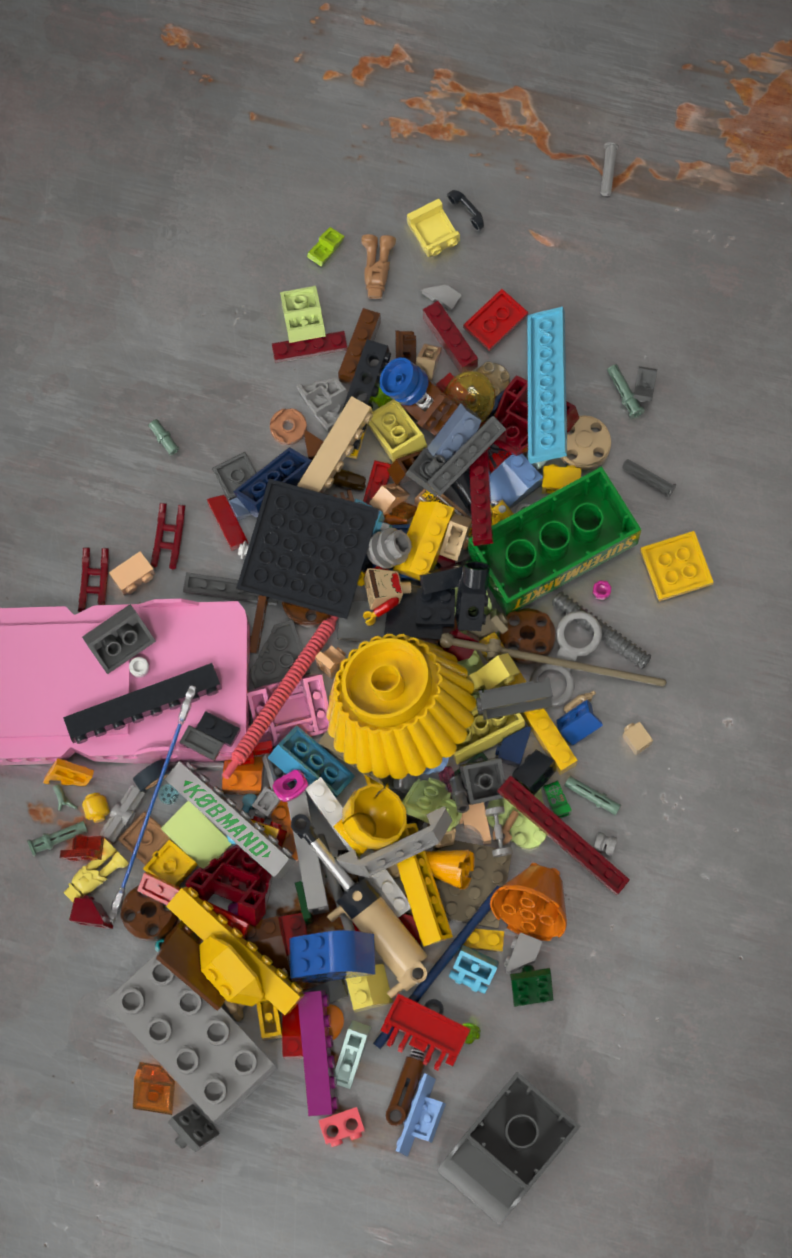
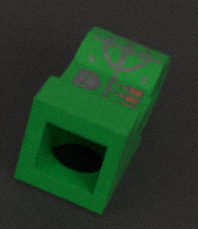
(557, 800)

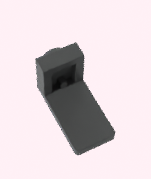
(645, 384)

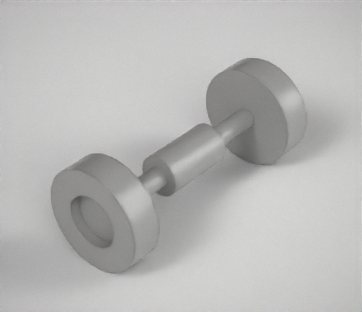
(495, 811)

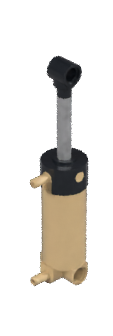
(371, 915)

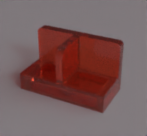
(84, 849)

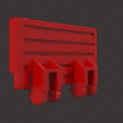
(426, 1029)

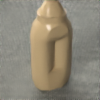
(578, 700)

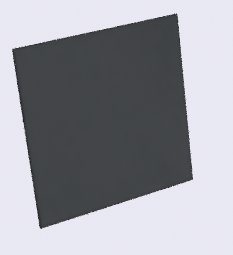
(403, 619)

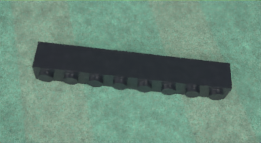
(141, 703)

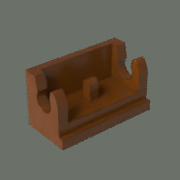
(406, 345)

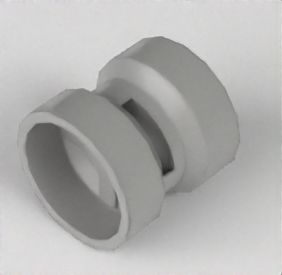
(602, 840)

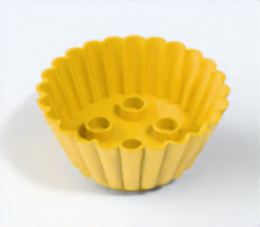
(399, 706)

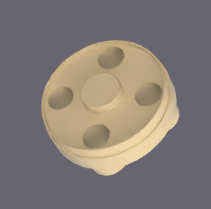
(585, 443)

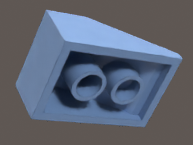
(514, 480)

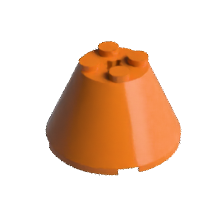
(532, 903)

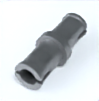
(459, 794)

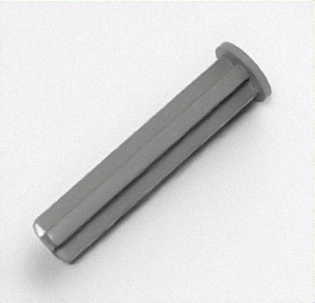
(608, 169)

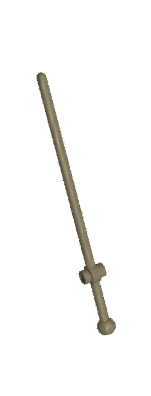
(494, 649)

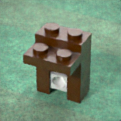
(436, 409)

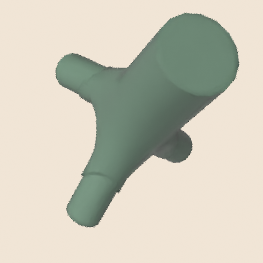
(62, 799)

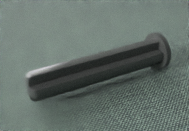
(649, 477)

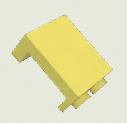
(433, 228)

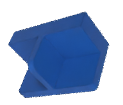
(578, 723)

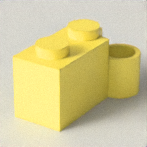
(495, 673)

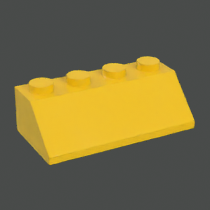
(426, 538)

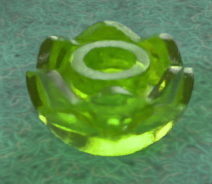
(474, 1033)

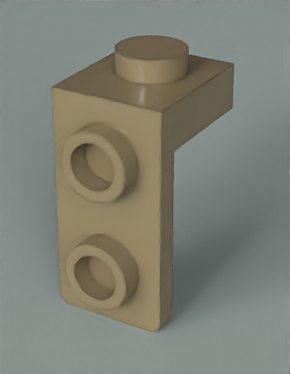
(494, 622)

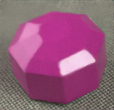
(602, 590)

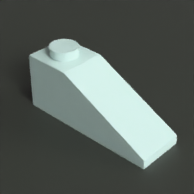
(351, 1053)

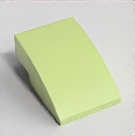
(302, 314)
(196, 835)

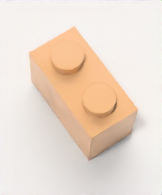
(132, 573)

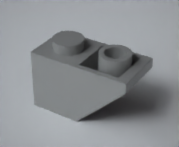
(524, 952)

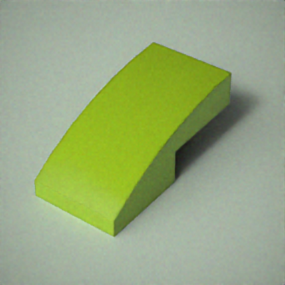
(327, 245)

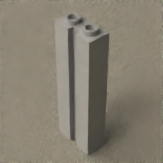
(308, 860)

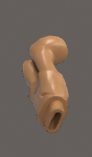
(377, 272)

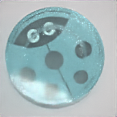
(168, 794)

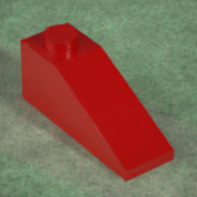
(291, 1035)

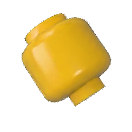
(95, 807)

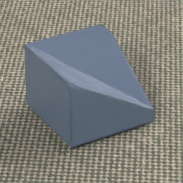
(239, 509)

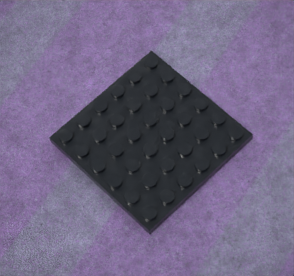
(308, 549)

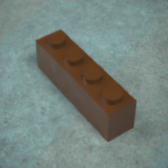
(365, 329)

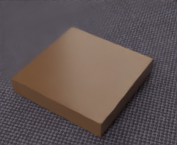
(152, 839)

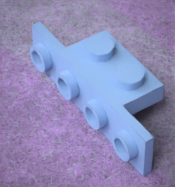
(423, 1117)

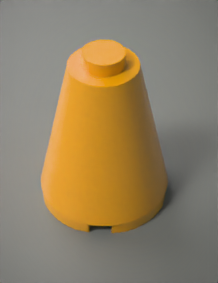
(452, 866)

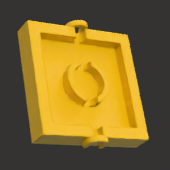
(170, 864)

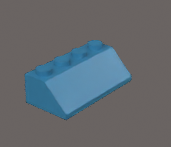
(305, 754)

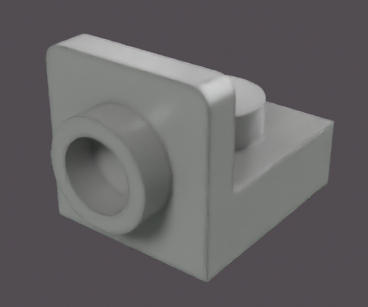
(265, 803)

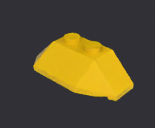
(229, 972)

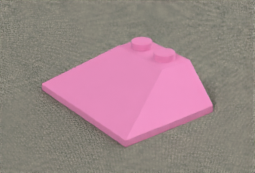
(304, 708)

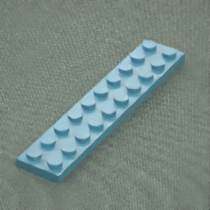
(546, 385)

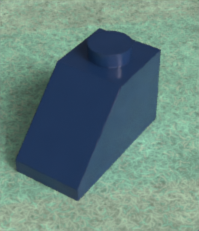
(514, 747)

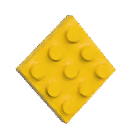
(676, 566)

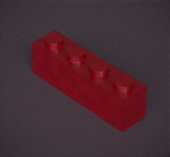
(450, 337)

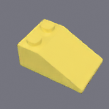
(396, 431)

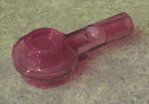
(445, 776)

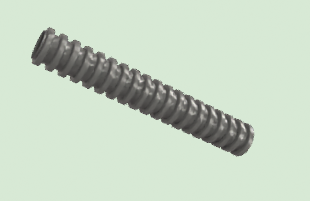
(609, 635)

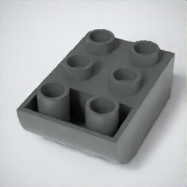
(508, 1148)

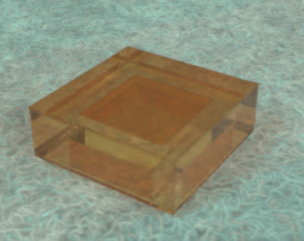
(404, 510)

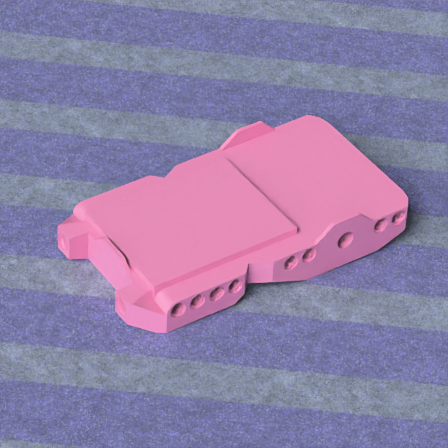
(54, 674)

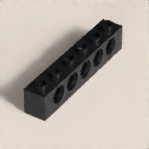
(371, 351)

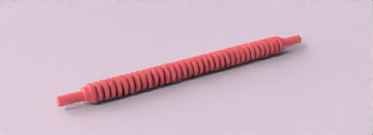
(280, 695)

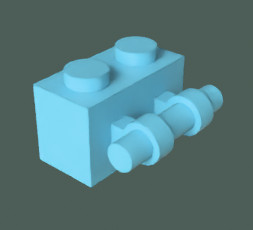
(474, 965)

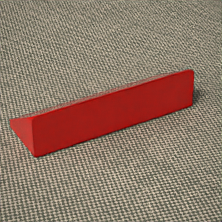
(227, 521)

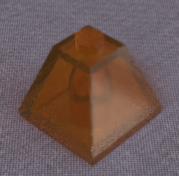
(153, 1089)

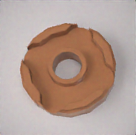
(288, 436)

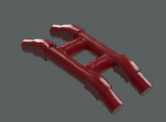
(161, 527)
(101, 590)

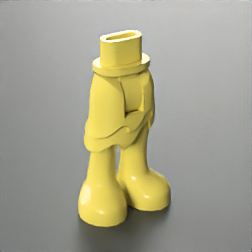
(88, 878)

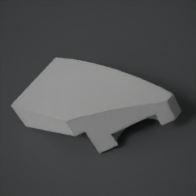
(444, 294)

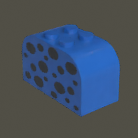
(331, 956)

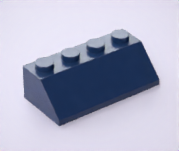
(286, 468)

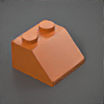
(244, 779)

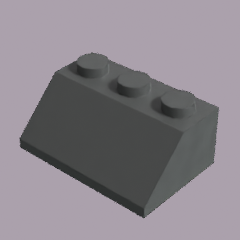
(118, 639)

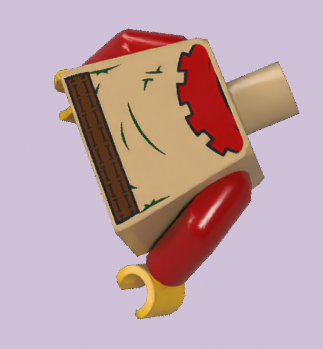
(382, 590)

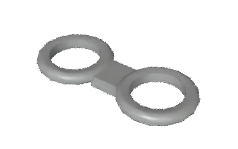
(569, 653)

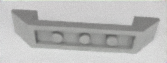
(400, 850)

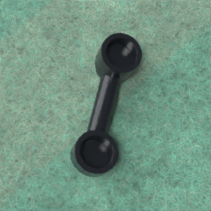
(456, 197)

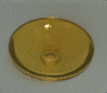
(471, 386)

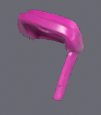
(282, 789)

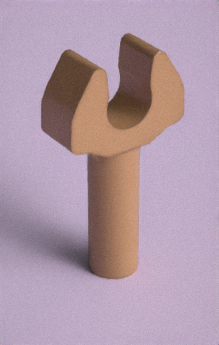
(507, 826)

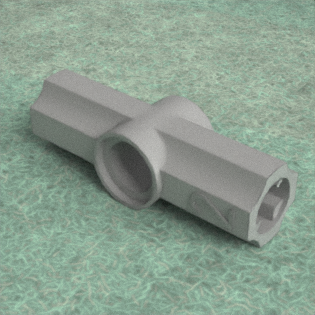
(122, 814)

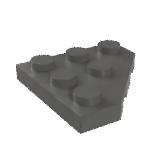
(277, 655)

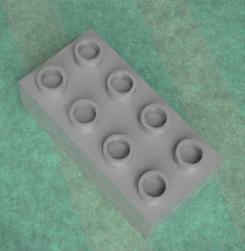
(191, 1039)

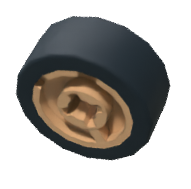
(150, 775)

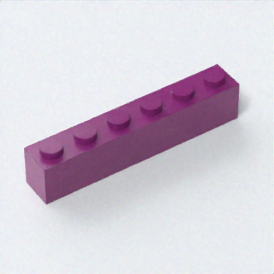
(317, 1054)

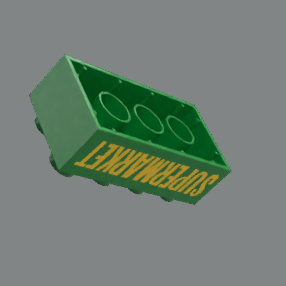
(556, 540)

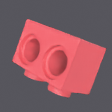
(340, 1121)

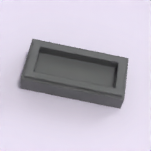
(201, 743)

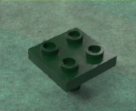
(531, 986)

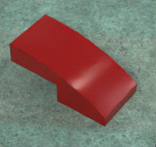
(260, 749)

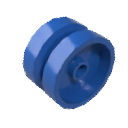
(403, 381)

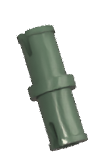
(163, 437)

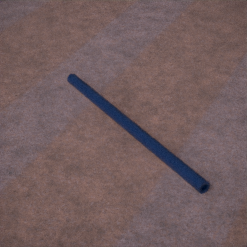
(444, 960)

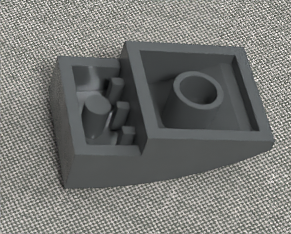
(355, 628)

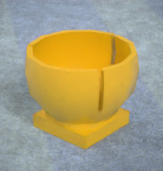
(371, 819)

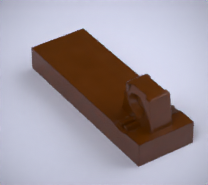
(255, 638)

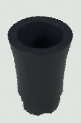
(462, 488)

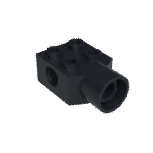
(472, 596)

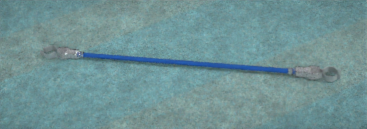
(184, 710)

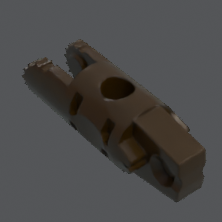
(350, 480)

